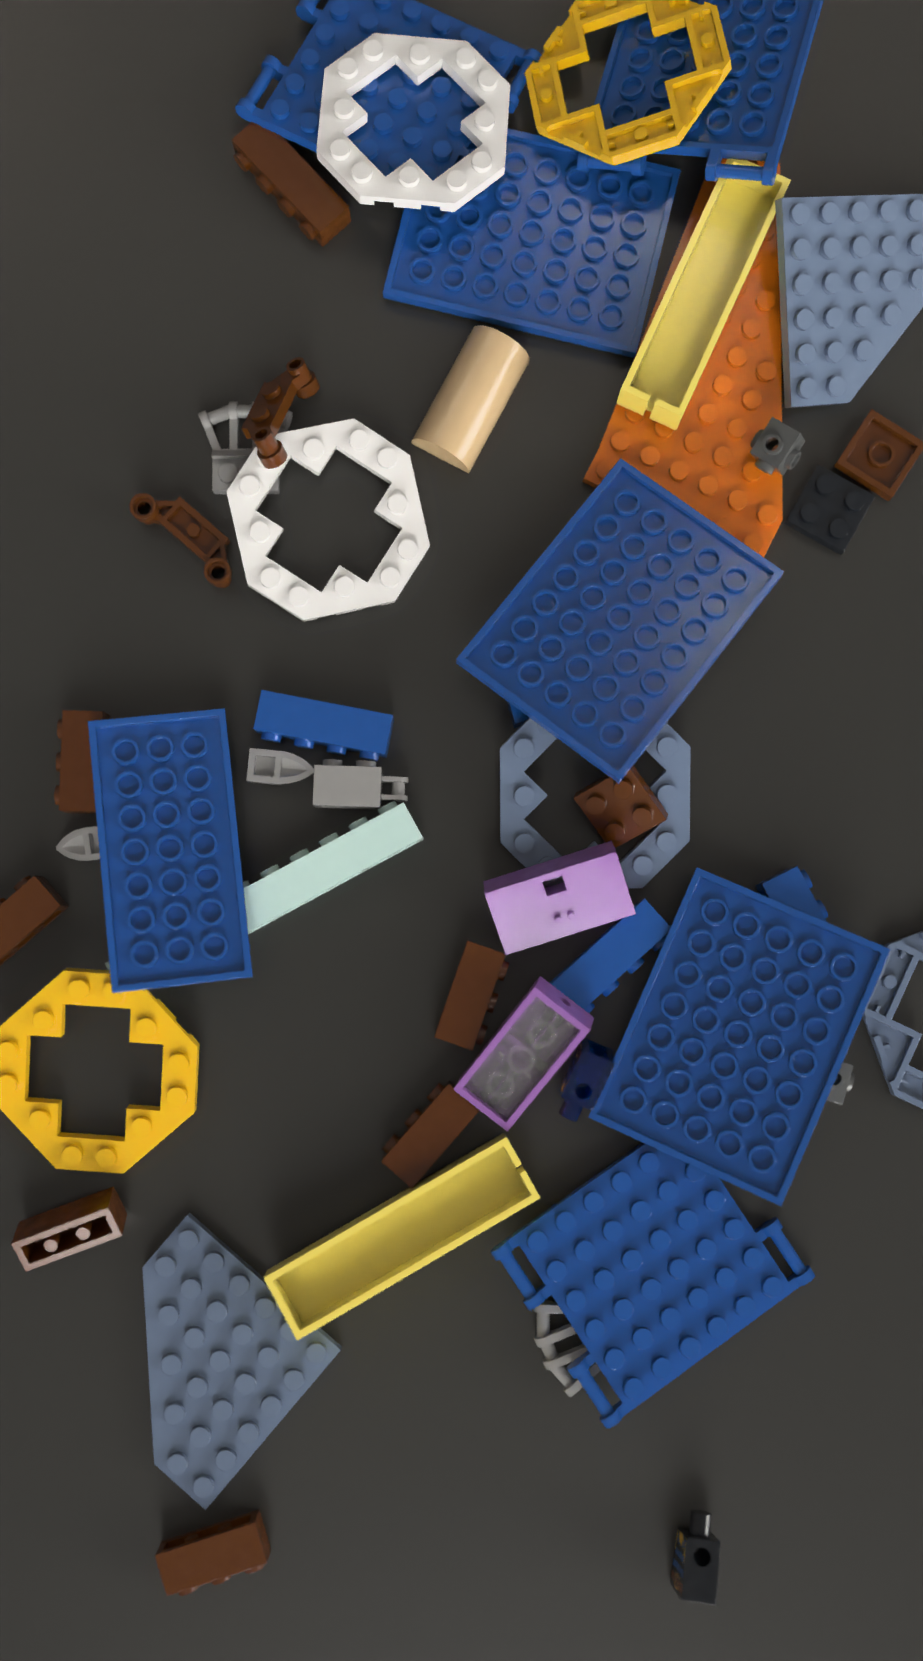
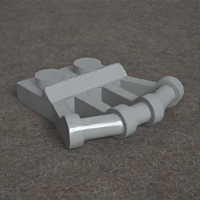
(228, 462)
(555, 1361)

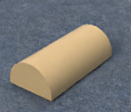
(472, 397)

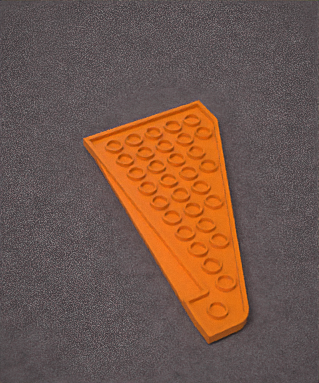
(737, 395)

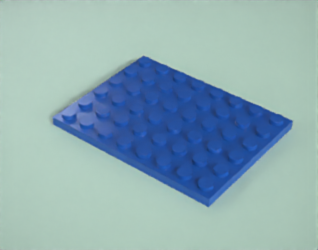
(542, 248)
(619, 619)
(739, 1035)

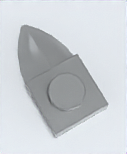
(276, 767)
(80, 844)

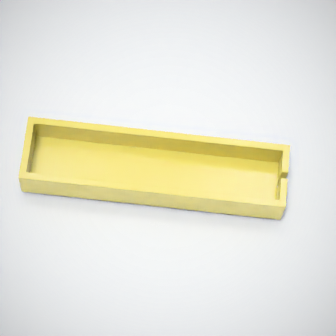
(700, 297)
(400, 1236)

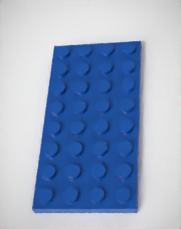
(169, 850)

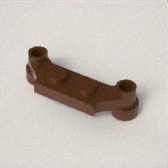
(272, 406)
(189, 529)

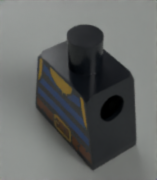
(696, 1574)

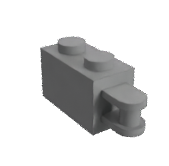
(354, 786)

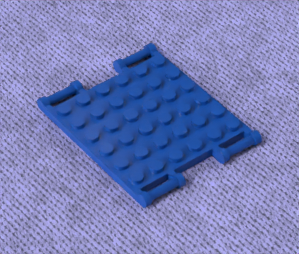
(749, 109)
(401, 116)
(650, 1272)

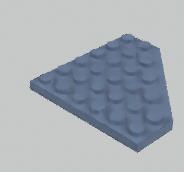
(845, 289)
(218, 1360)

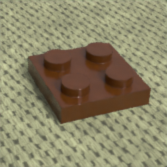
(880, 455)
(621, 808)

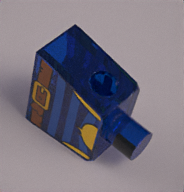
(590, 1065)

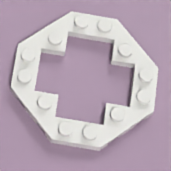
(418, 59)
(399, 506)

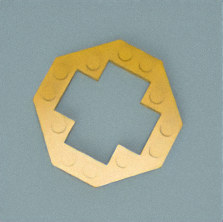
(686, 94)
(41, 1117)

